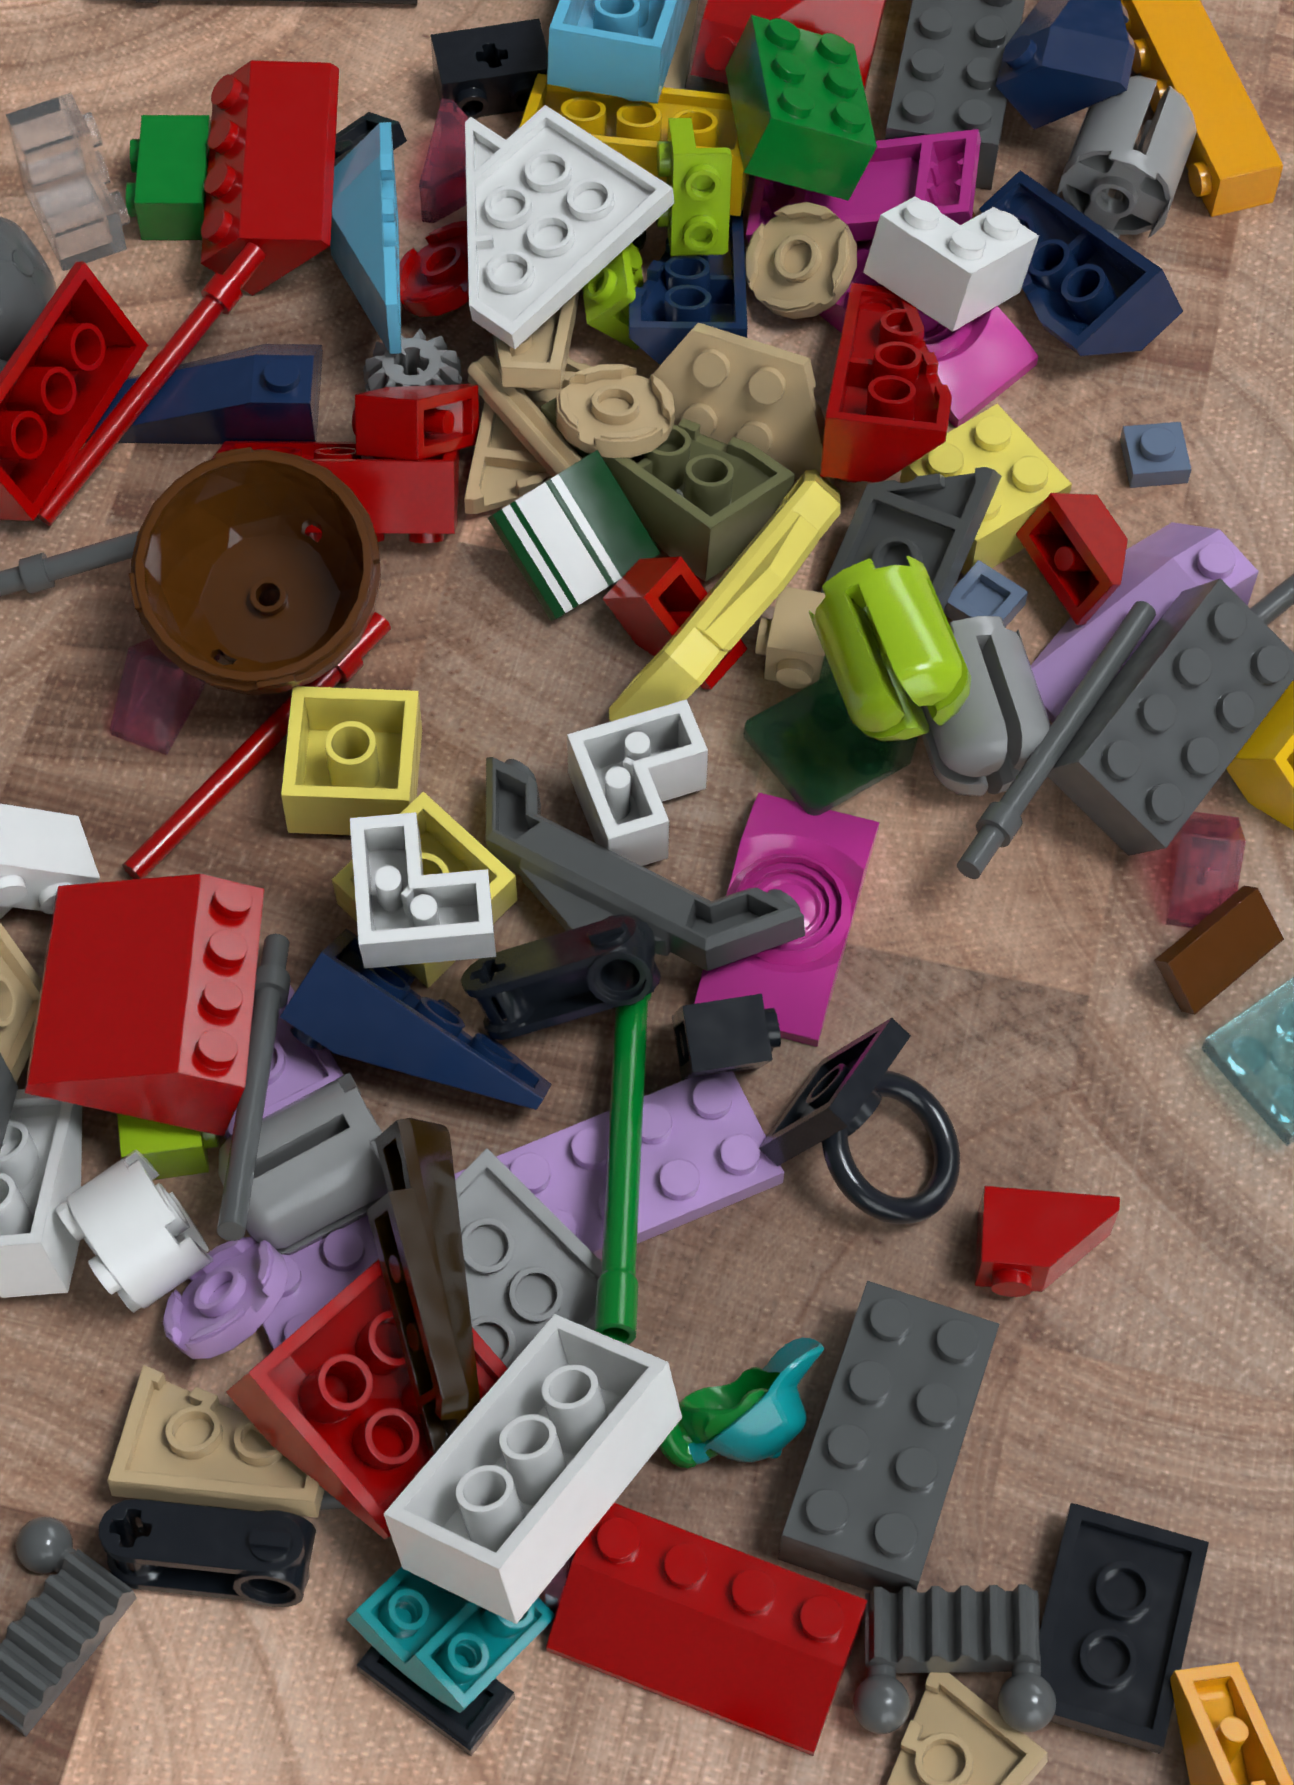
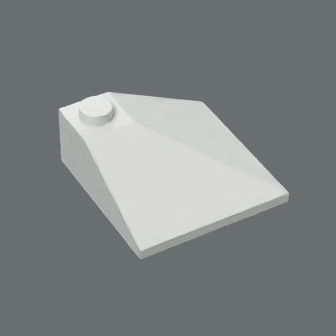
(36, 1175)

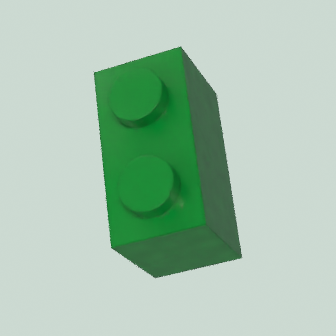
(169, 176)

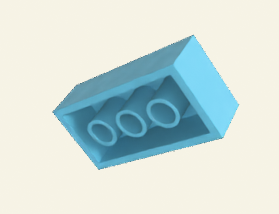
(614, 46)

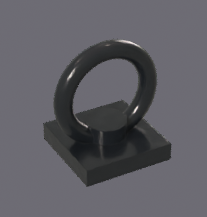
(841, 1099)

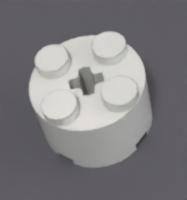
(136, 1231)

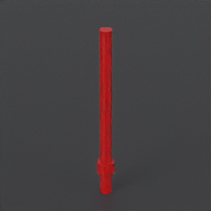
(219, 297)
(242, 762)

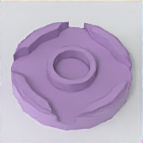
(226, 1298)

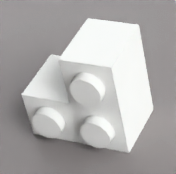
(950, 267)
(629, 770)
(39, 855)
(411, 914)

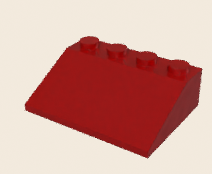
(149, 999)

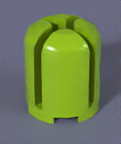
(891, 649)

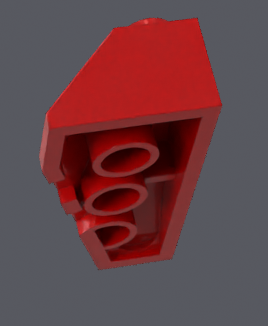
(883, 392)

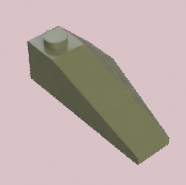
(699, 494)

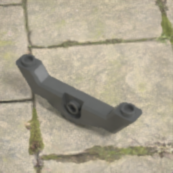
(589, 883)

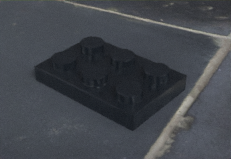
(1118, 1624)

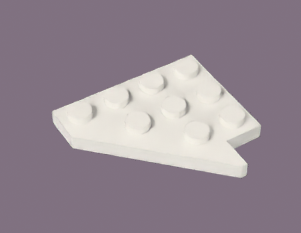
(547, 218)

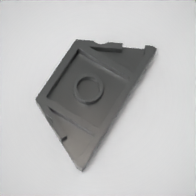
(922, 519)

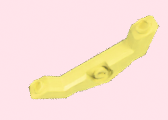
(735, 599)

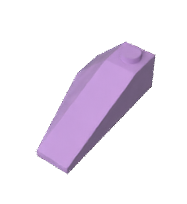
(1152, 573)

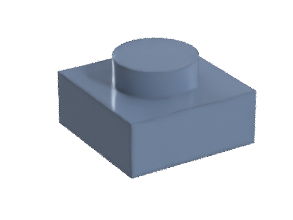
(1155, 454)
(985, 594)

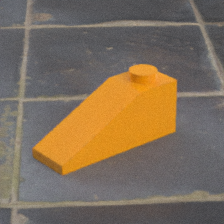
(1224, 1729)

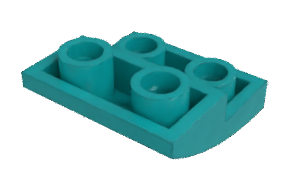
(442, 1638)

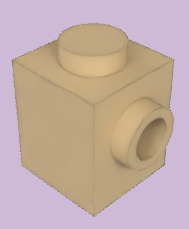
(791, 640)

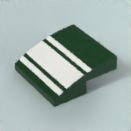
(573, 535)

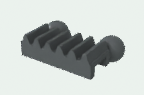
(58, 1626)
(953, 1634)

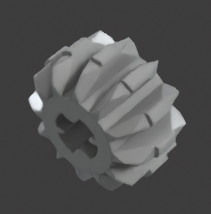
(418, 364)

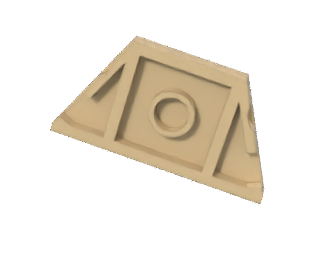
(747, 394)
(501, 463)

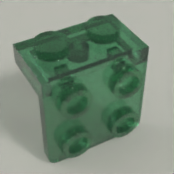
(819, 748)

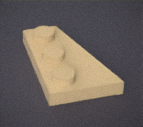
(203, 1454)

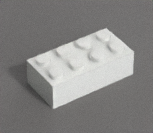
(534, 1467)

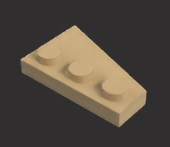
(963, 1742)

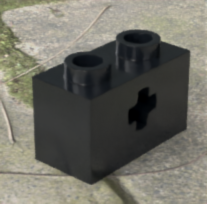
(489, 66)
(725, 1036)

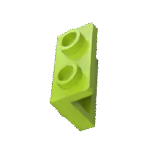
(701, 192)

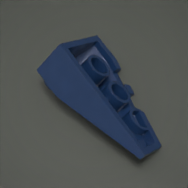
(1066, 58)
(1084, 279)
(690, 292)
(234, 396)
(387, 1024)

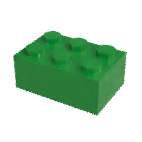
(800, 107)

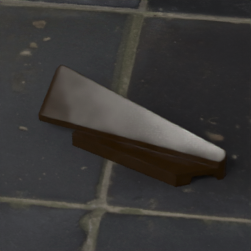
(425, 1272)

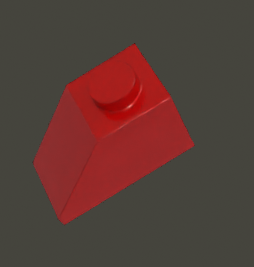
(416, 420)
(1076, 550)
(656, 601)
(1036, 1236)

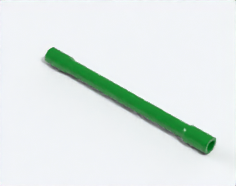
(618, 1283)

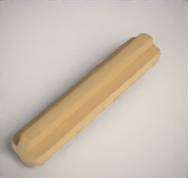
(522, 417)

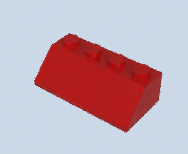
(271, 166)
(60, 388)
(396, 493)
(707, 1626)

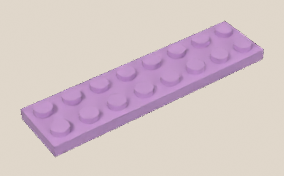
(694, 1160)

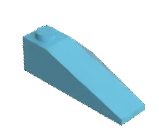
(368, 231)

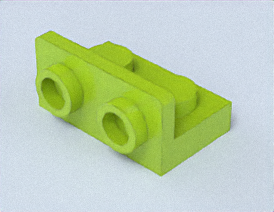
(610, 293)

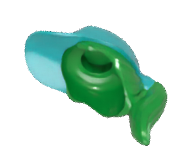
(749, 1416)

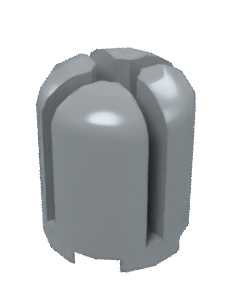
(1141, 171)
(1000, 718)
(313, 1168)

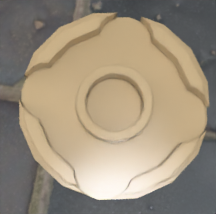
(801, 260)
(615, 411)

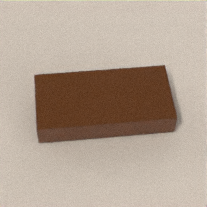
(1219, 949)

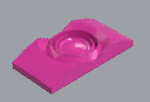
(930, 167)
(973, 360)
(823, 869)

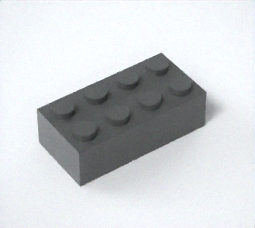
(952, 73)
(1174, 718)
(888, 1441)

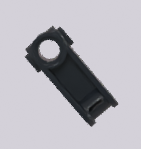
(564, 976)
(209, 1551)

